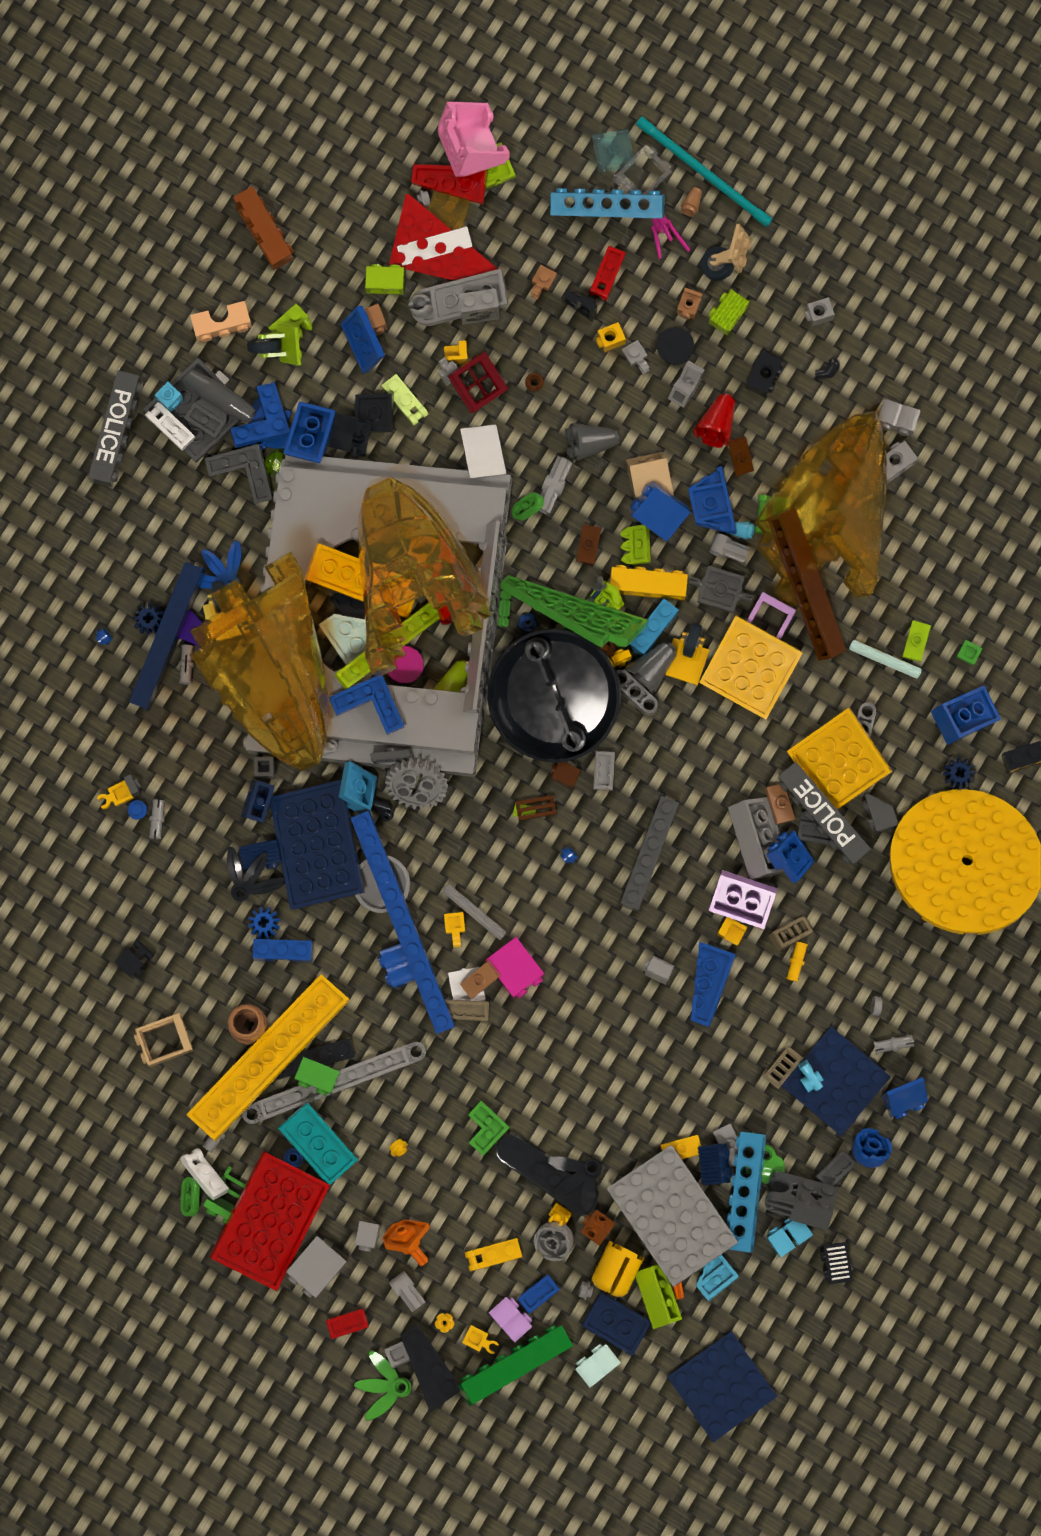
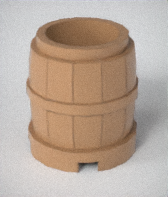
(239, 1017)

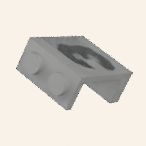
(479, 306)

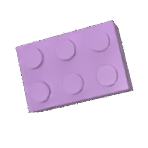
(743, 899)

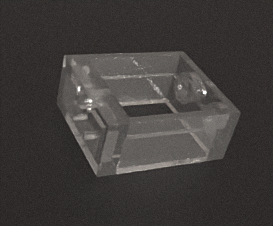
(626, 185)

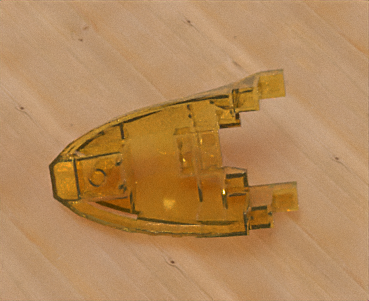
(837, 512)
(408, 558)
(269, 661)

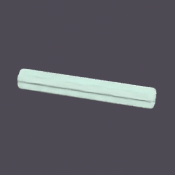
(885, 659)

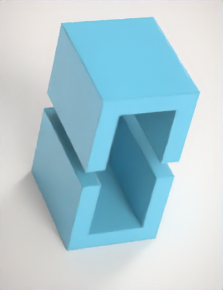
(781, 1242)

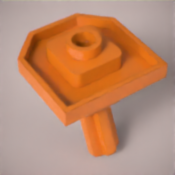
(406, 1237)

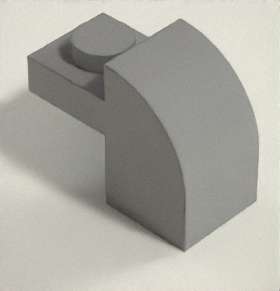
(686, 384)

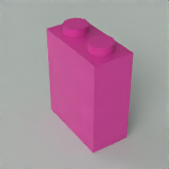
(516, 968)

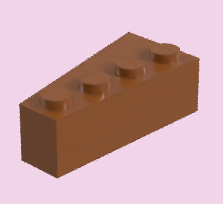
(262, 227)

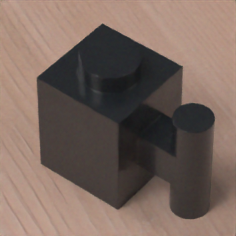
(131, 962)

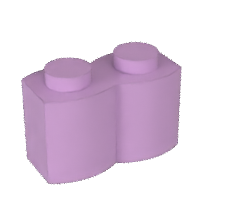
(511, 1319)

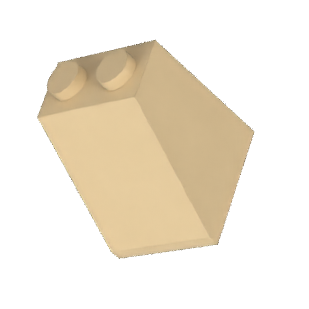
(646, 469)

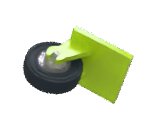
(269, 344)

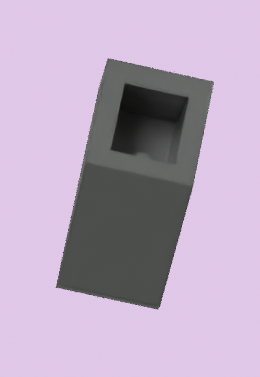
(880, 813)

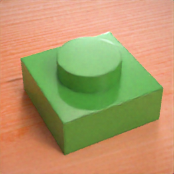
(969, 652)

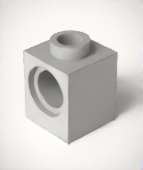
(823, 305)

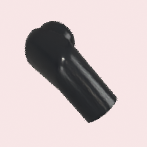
(829, 371)
(384, 808)

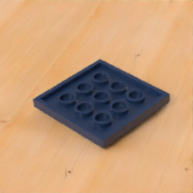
(847, 1082)
(722, 1386)

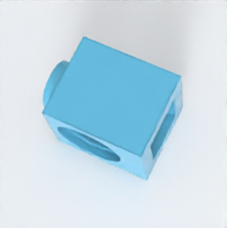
(169, 397)

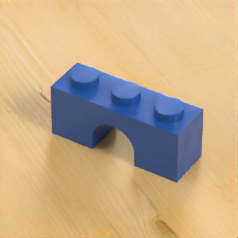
(282, 950)

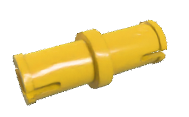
(796, 961)

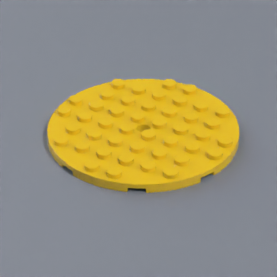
(958, 896)

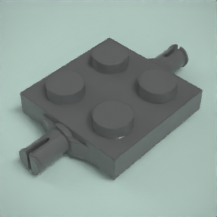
(720, 589)

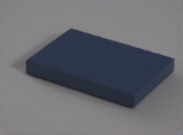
(616, 1324)

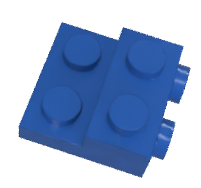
(790, 855)

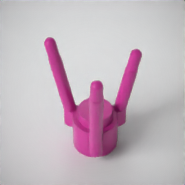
(663, 226)

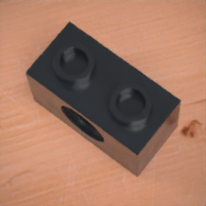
(767, 363)

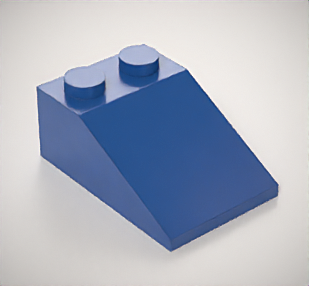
(310, 432)
(965, 715)
(906, 1097)

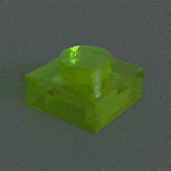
(273, 463)

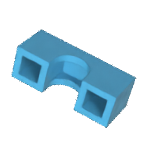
(657, 623)

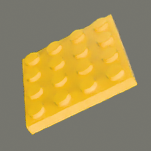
(751, 667)
(840, 759)

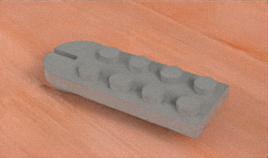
(442, 302)

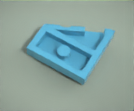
(716, 1277)

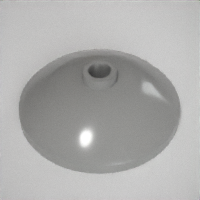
(372, 898)

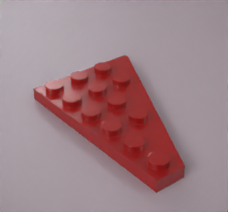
(419, 223)

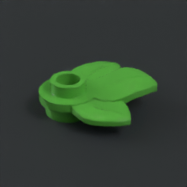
(770, 1165)

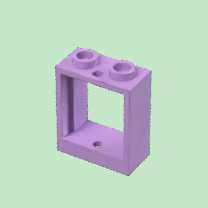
(777, 604)

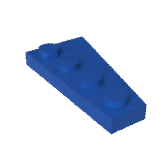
(710, 979)

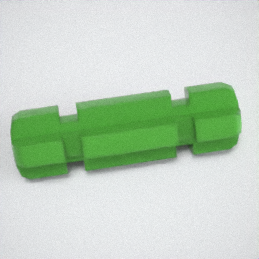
(504, 609)

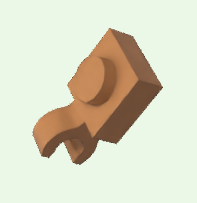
(543, 280)

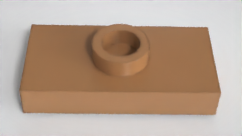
(779, 804)
(480, 979)

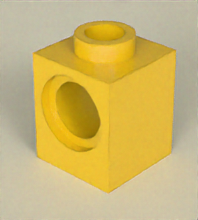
(614, 330)

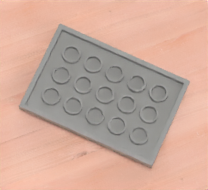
(672, 1216)

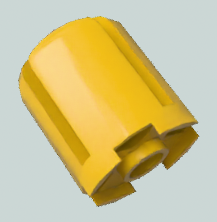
(616, 1270)

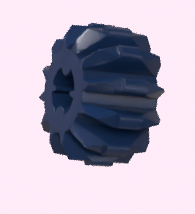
(144, 615)
(952, 769)

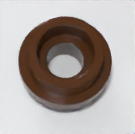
(534, 376)

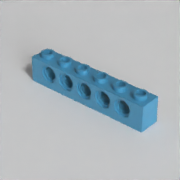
(560, 208)
(751, 1202)

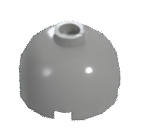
(554, 1241)

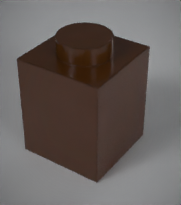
(565, 774)

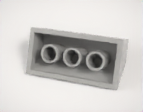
(755, 832)

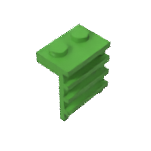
(219, 1205)

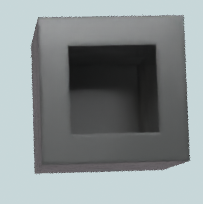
(264, 768)

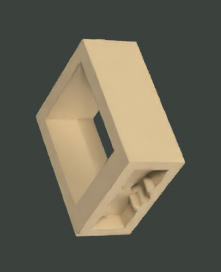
(181, 1029)

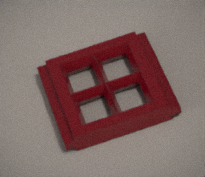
(463, 391)

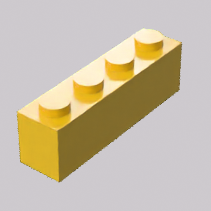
(649, 583)

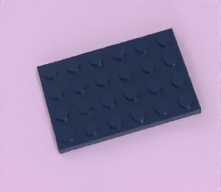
(316, 845)

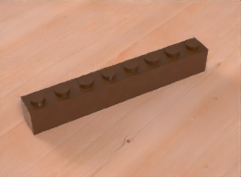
(806, 584)

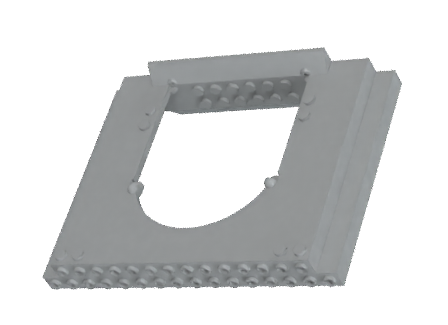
(324, 507)

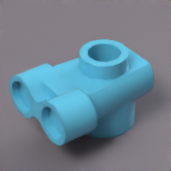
(812, 1079)

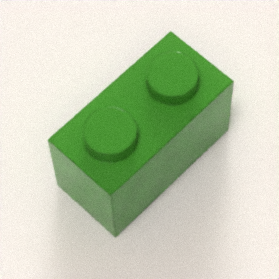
(317, 1075)

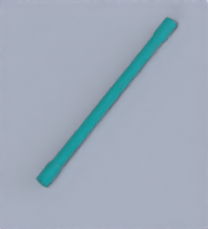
(651, 130)

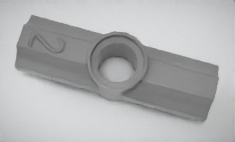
(554, 483)

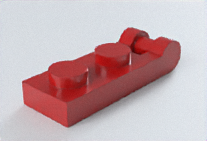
(607, 272)

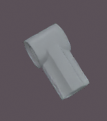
(724, 547)
(404, 1287)

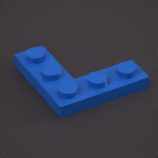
(272, 427)
(370, 690)

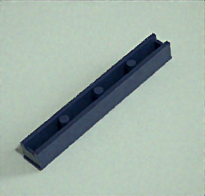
(167, 636)

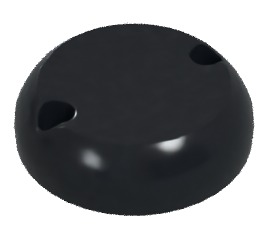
(553, 695)

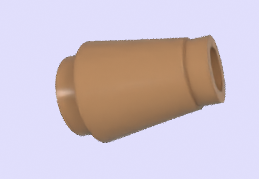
(691, 203)

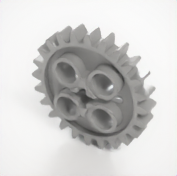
(429, 789)

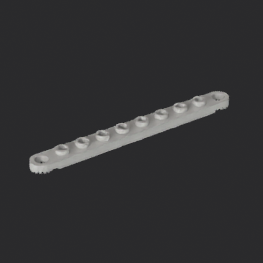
(348, 1078)

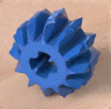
(269, 926)

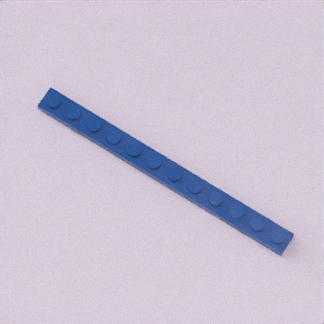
(402, 922)

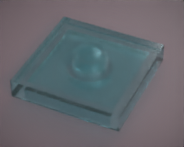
(612, 150)

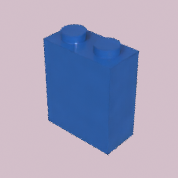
(659, 510)

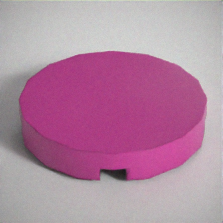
(408, 667)

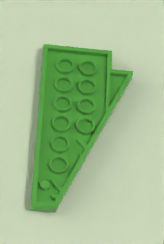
(581, 616)

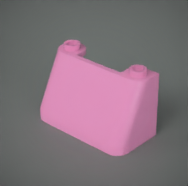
(468, 138)

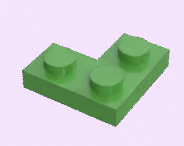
(491, 1125)

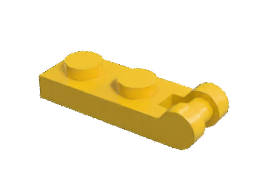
(494, 1254)

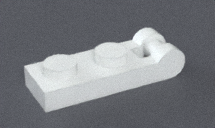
(170, 426)
(204, 1174)

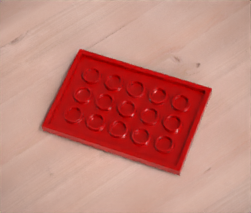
(269, 1221)

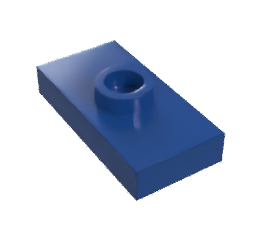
(538, 1294)

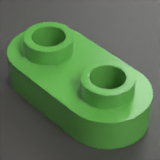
(527, 506)
(190, 1197)

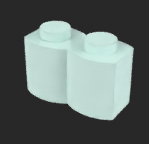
(597, 1365)

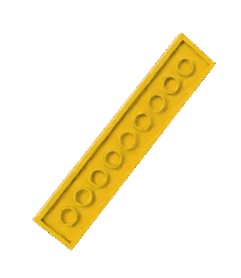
(267, 1057)

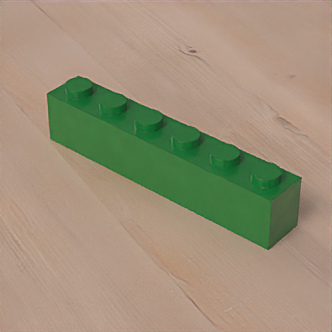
(514, 1366)

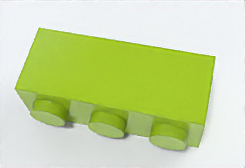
(658, 1297)

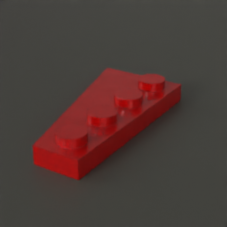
(443, 180)

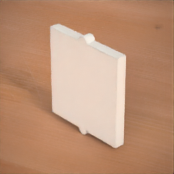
(458, 992)

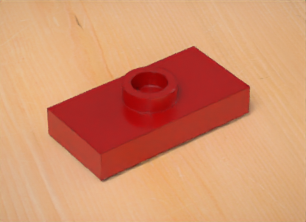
(347, 1323)

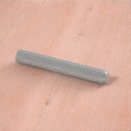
(474, 912)

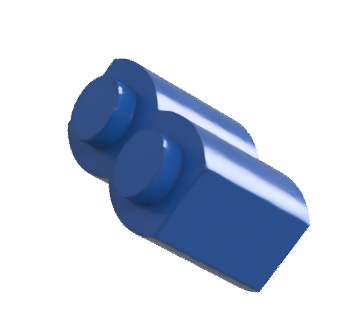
(396, 966)

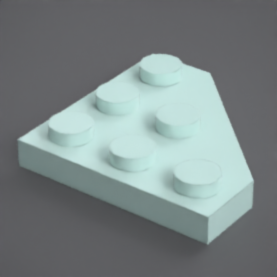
(345, 635)

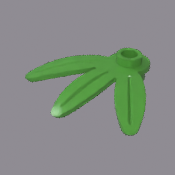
(391, 1386)

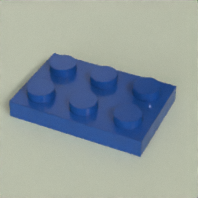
(362, 339)

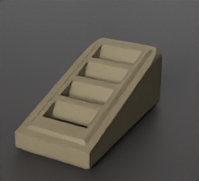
(777, 942)
(794, 1055)

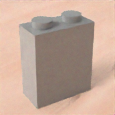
(316, 1267)

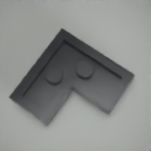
(583, 305)

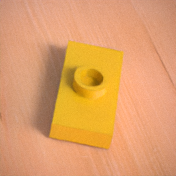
(685, 1147)

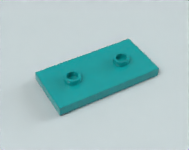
(317, 1143)

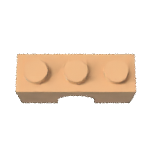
(206, 328)

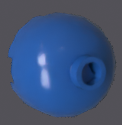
(871, 1148)

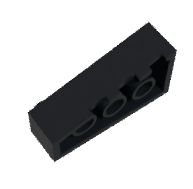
(431, 1372)

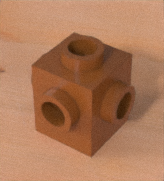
(597, 1227)

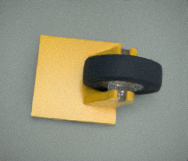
(690, 656)

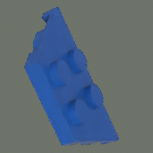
(712, 503)

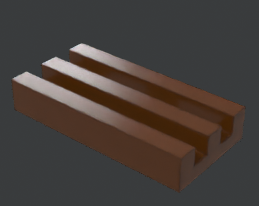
(535, 800)

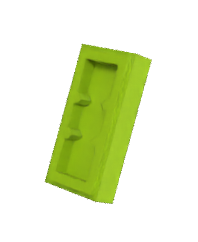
(916, 641)

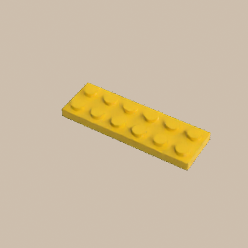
(341, 574)

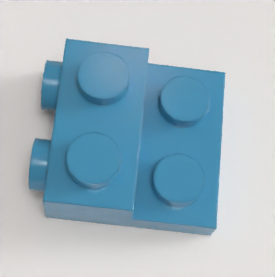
(357, 788)

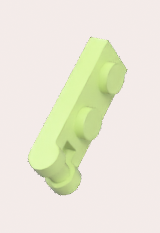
(404, 399)

